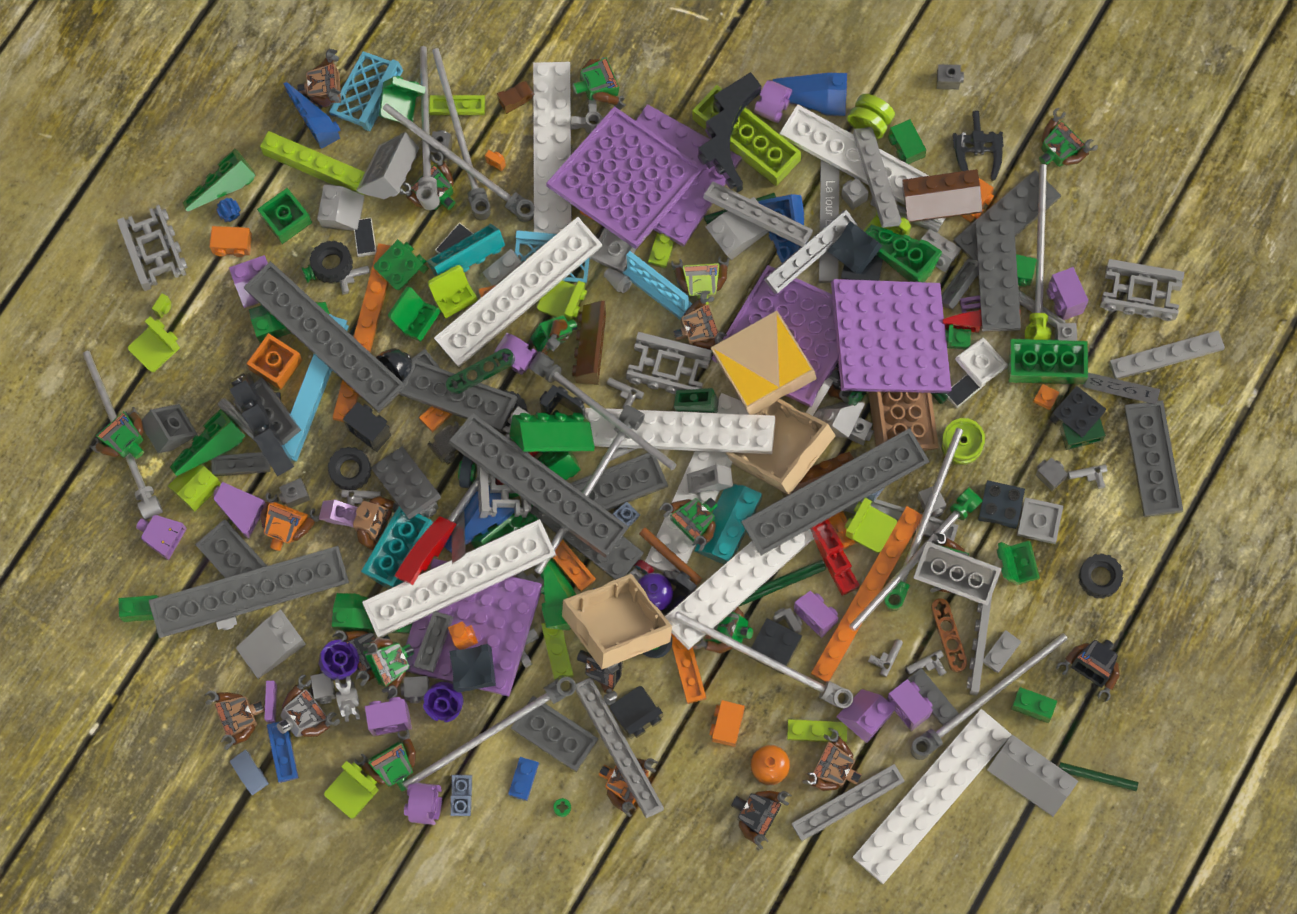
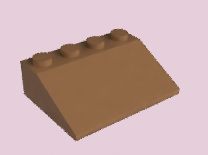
(899, 411)

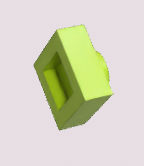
(162, 306)

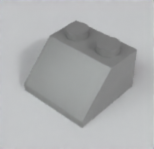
(340, 208)
(840, 417)

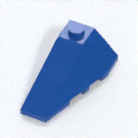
(818, 92)
(317, 121)
(791, 207)
(476, 525)

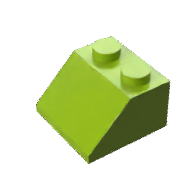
(194, 486)

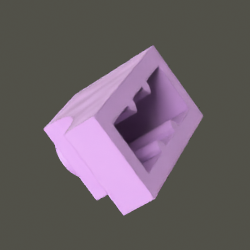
(338, 513)

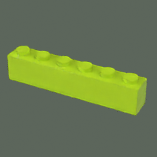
(311, 162)

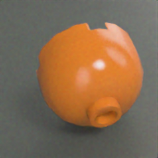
(770, 765)

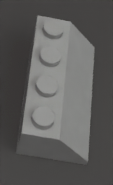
(389, 167)
(957, 573)
(1032, 775)

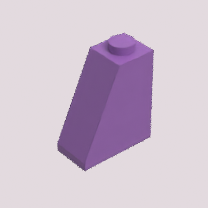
(239, 506)

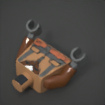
(323, 82)
(699, 325)
(372, 520)
(235, 715)
(834, 766)

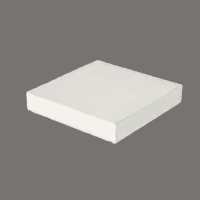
(981, 362)

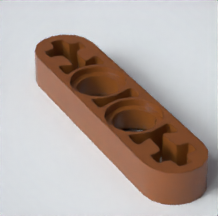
(949, 635)

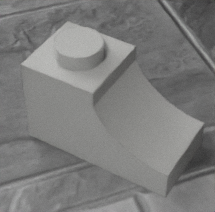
(710, 479)

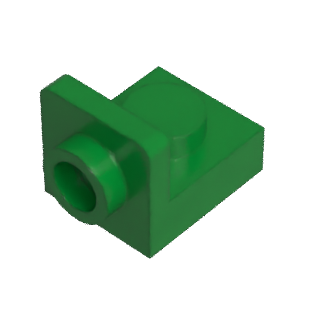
(958, 338)

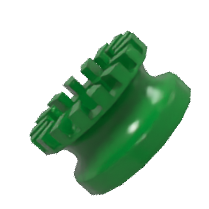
(308, 273)
(557, 811)

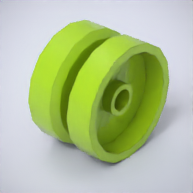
(871, 112)
(972, 434)

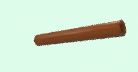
(670, 555)

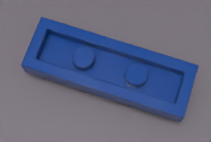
(282, 754)

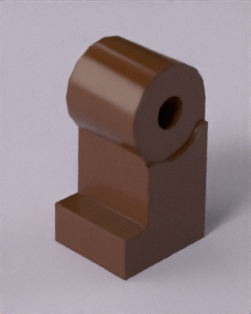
(515, 97)

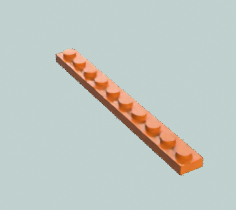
(365, 330)
(868, 591)

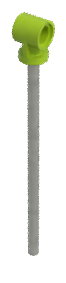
(1037, 328)

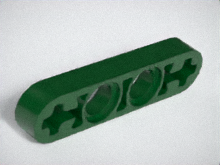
(481, 373)

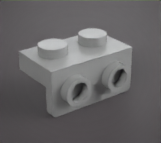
(948, 249)

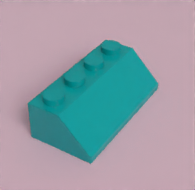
(468, 251)
(733, 507)
(394, 547)

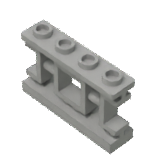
(138, 252)
(1146, 276)
(670, 350)
(486, 479)

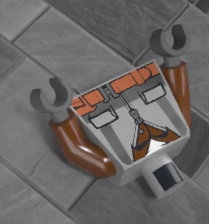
(303, 714)

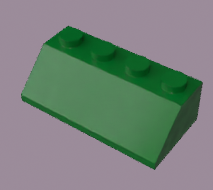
(1048, 361)
(551, 432)

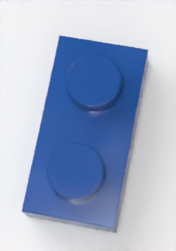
(523, 778)

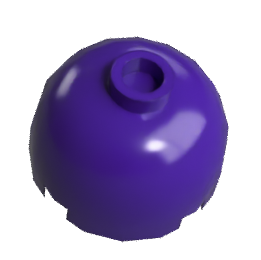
(657, 589)
(338, 660)
(443, 702)

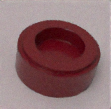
(644, 567)

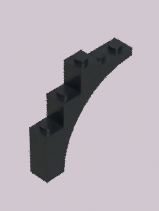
(729, 105)
(263, 431)

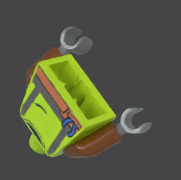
(701, 277)

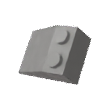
(735, 233)
(270, 644)

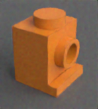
(463, 635)

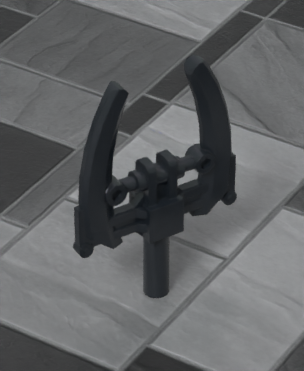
(978, 139)

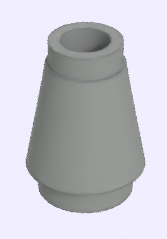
(618, 280)

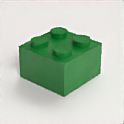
(284, 215)

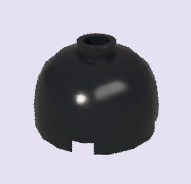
(397, 362)

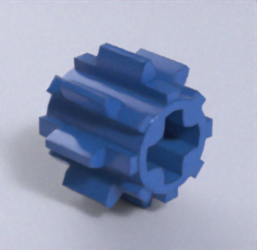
(228, 209)

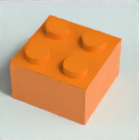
(274, 361)

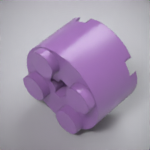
(772, 101)
(520, 349)
(423, 803)

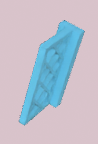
(372, 107)
(539, 240)
(656, 286)

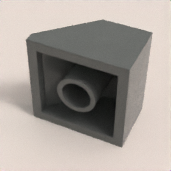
(168, 428)

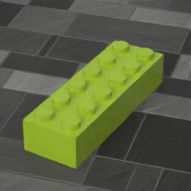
(754, 141)

